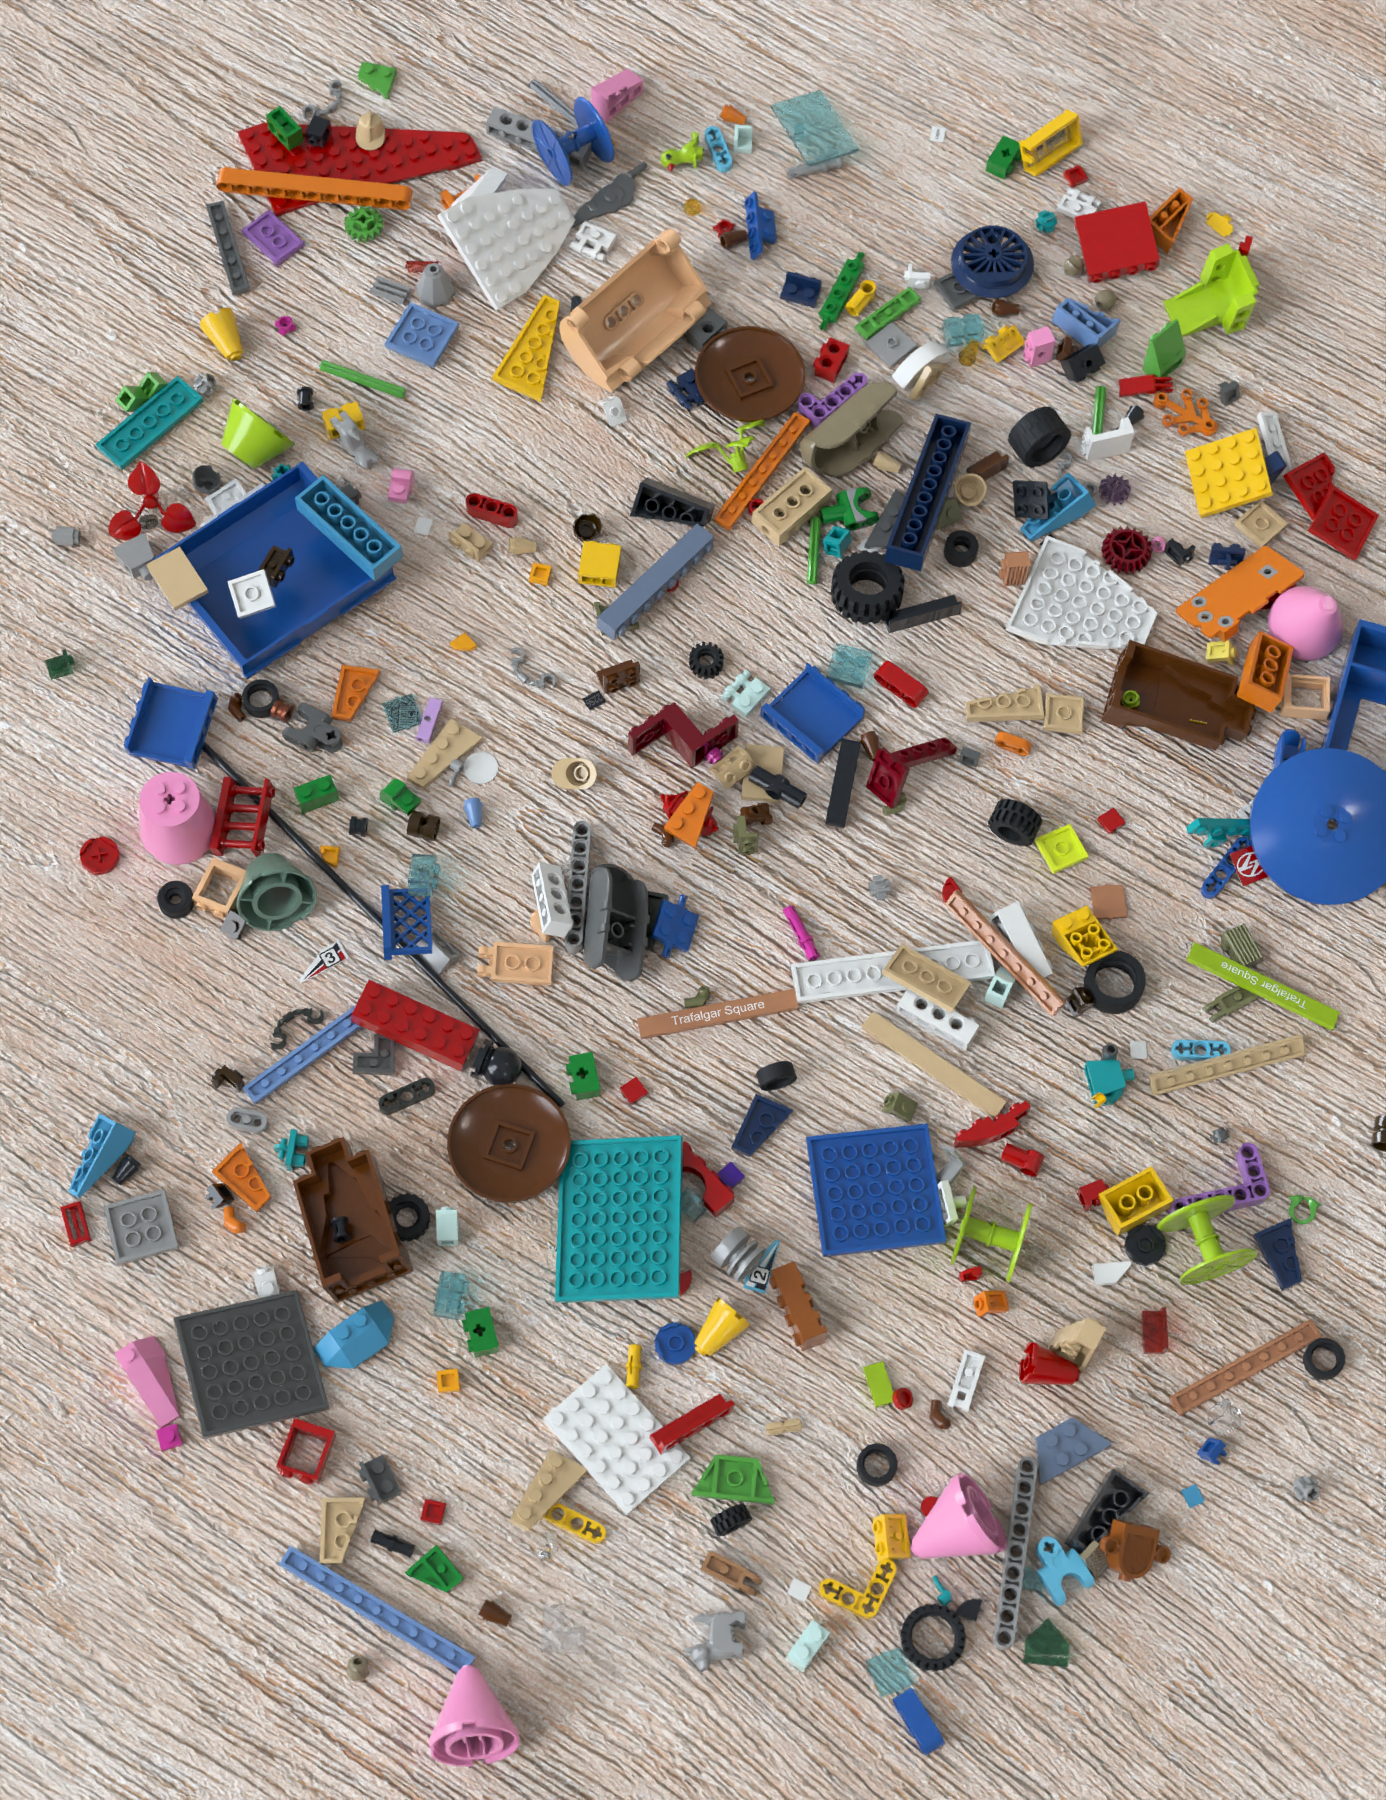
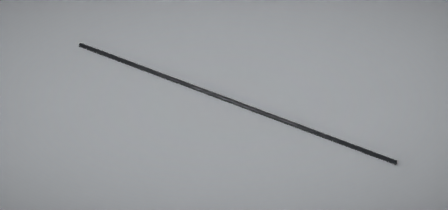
(378, 921)

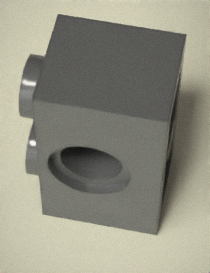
(710, 322)

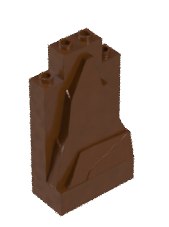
(1173, 693)
(354, 1189)

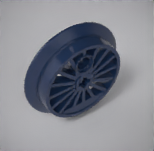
(993, 283)

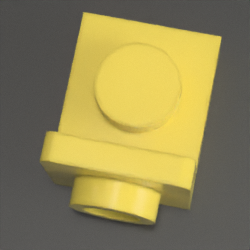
(1221, 651)

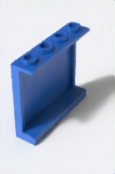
(813, 713)
(170, 724)

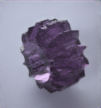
(1114, 489)

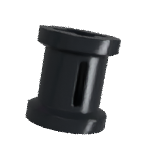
(305, 398)
(340, 1229)

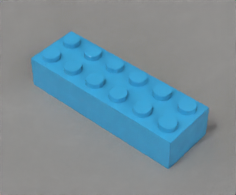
(349, 527)

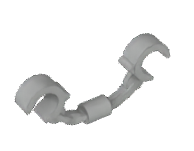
(331, 107)
(1061, 465)
(522, 677)

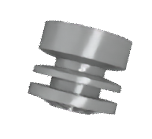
(734, 1251)

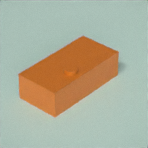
(1265, 671)

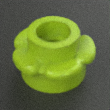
(1130, 695)

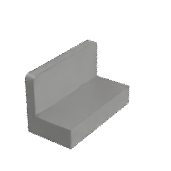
(441, 954)

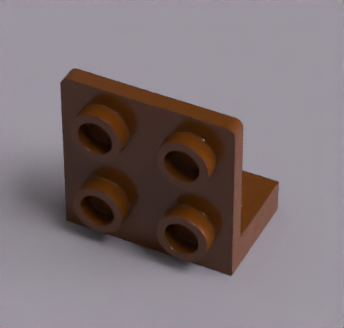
(619, 676)

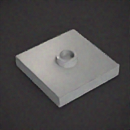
(891, 345)

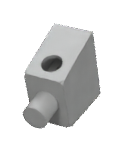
(134, 556)

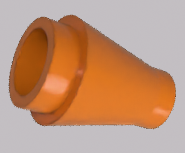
(732, 115)

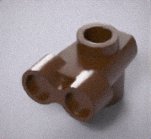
(757, 813)

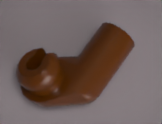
(235, 705)
(937, 1417)

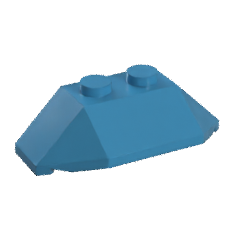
(356, 1337)

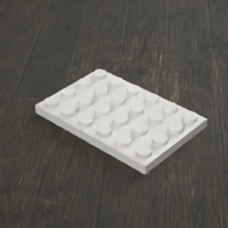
(610, 1437)

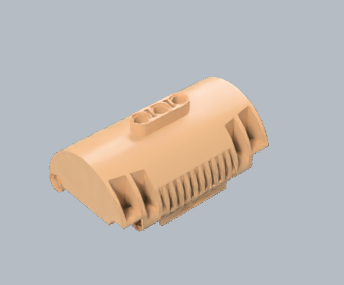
(665, 305)

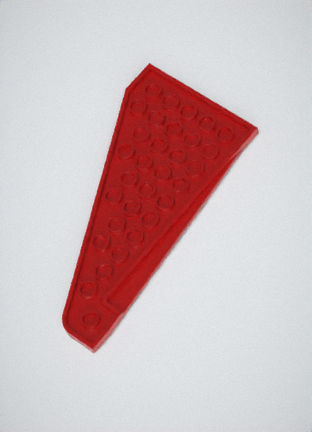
(401, 157)

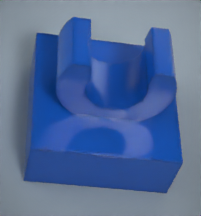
(1211, 1450)

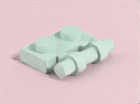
(750, 697)

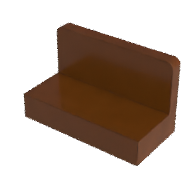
(989, 465)

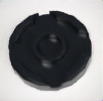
(1145, 1245)

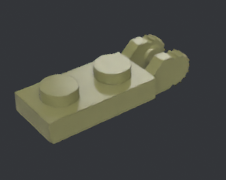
(1230, 1002)

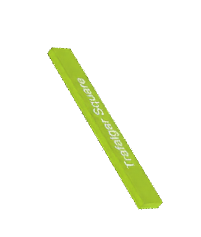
(1263, 986)

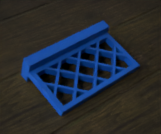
(389, 924)

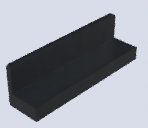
(923, 613)

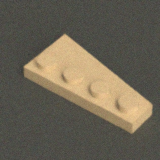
(1007, 707)
(450, 744)
(547, 1488)

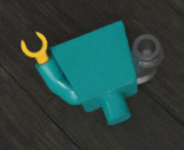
(1106, 1077)

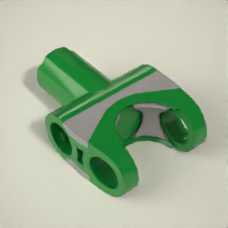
(849, 511)

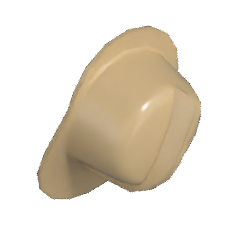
(370, 131)
(574, 773)

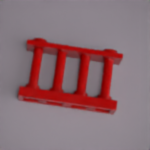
(227, 807)

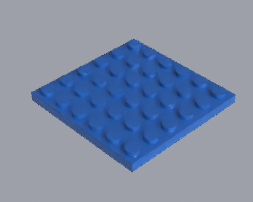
(875, 1190)

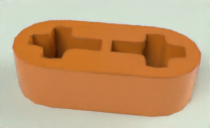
(1013, 743)

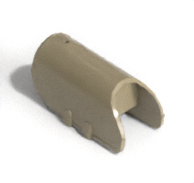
(852, 431)

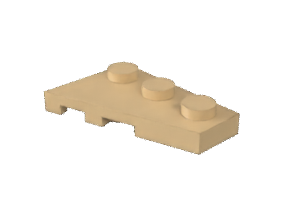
(338, 1524)

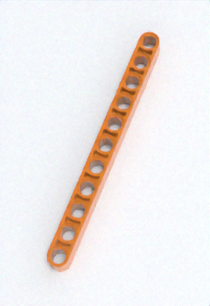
(314, 188)

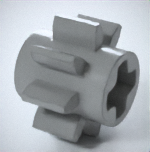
(204, 384)
(879, 887)
(1306, 1488)

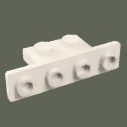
(227, 497)

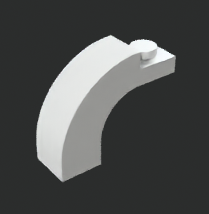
(914, 365)

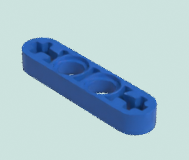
(1223, 866)

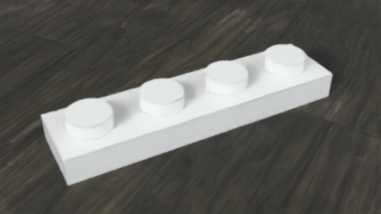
(1274, 438)

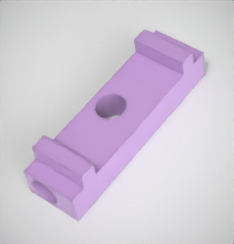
(427, 727)

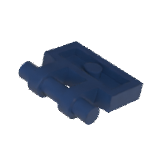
(687, 384)

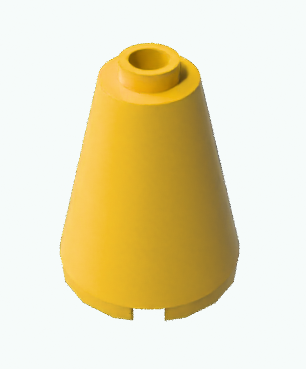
(223, 333)
(719, 1328)

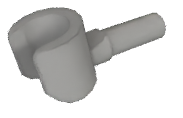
(458, 768)

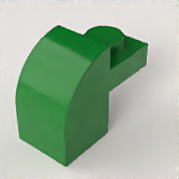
(398, 796)

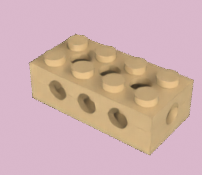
(791, 506)

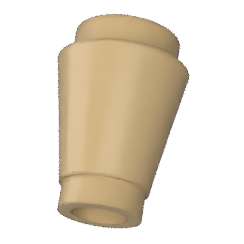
(886, 463)
(521, 546)

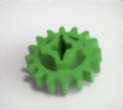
(364, 224)

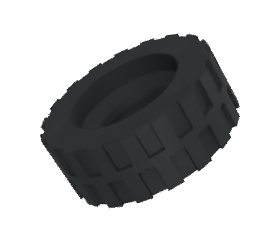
(423, 1216)

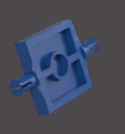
(674, 926)

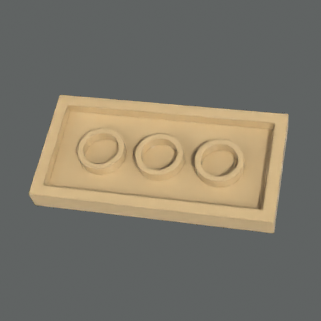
(926, 978)

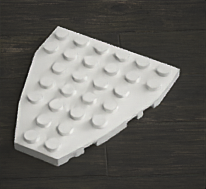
(508, 238)
(1078, 603)

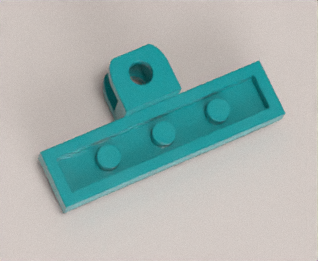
(1218, 829)

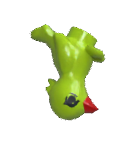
(687, 154)

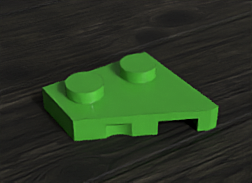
(377, 77)

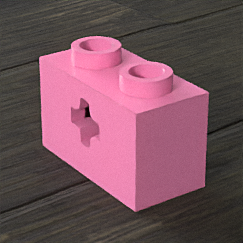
(1039, 346)

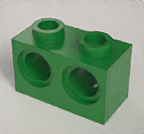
(284, 128)

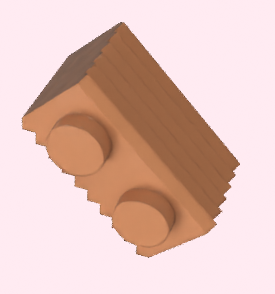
(1014, 568)

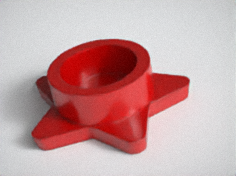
(723, 224)

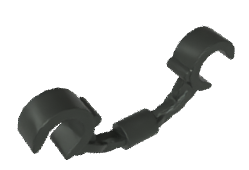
(288, 1017)

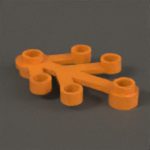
(1187, 414)

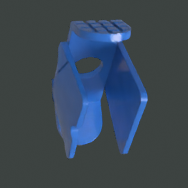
(1288, 746)

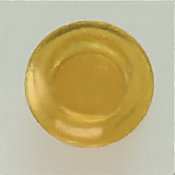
(692, 207)

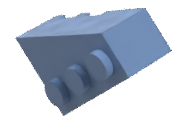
(1084, 324)

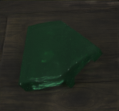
(1046, 1646)

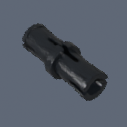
(392, 1543)

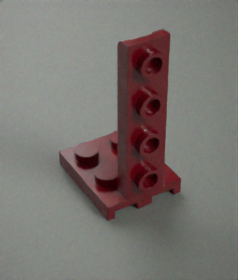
(891, 769)

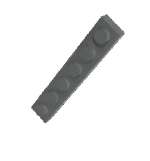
(228, 248)

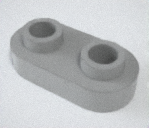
(248, 1119)

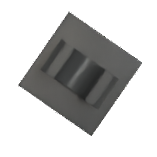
(1229, 392)

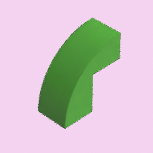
(133, 397)

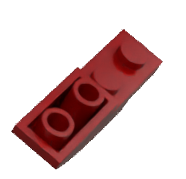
(986, 1131)

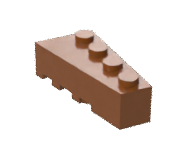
(797, 1306)

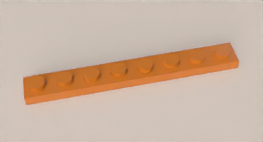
(761, 471)

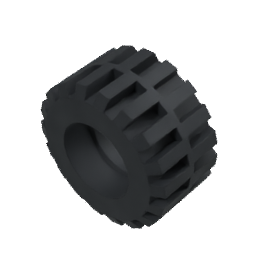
(1015, 822)

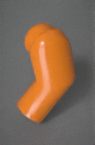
(231, 1222)

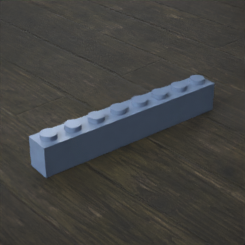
(655, 582)

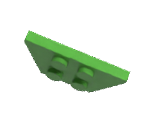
(734, 1480)

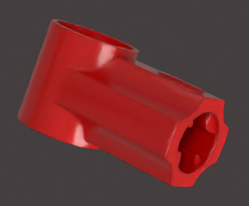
(1027, 1161)

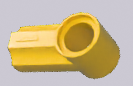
(861, 298)

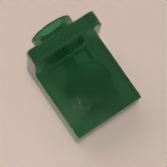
(60, 665)

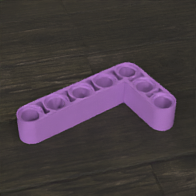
(1246, 1190)

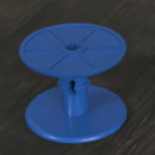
(555, 149)

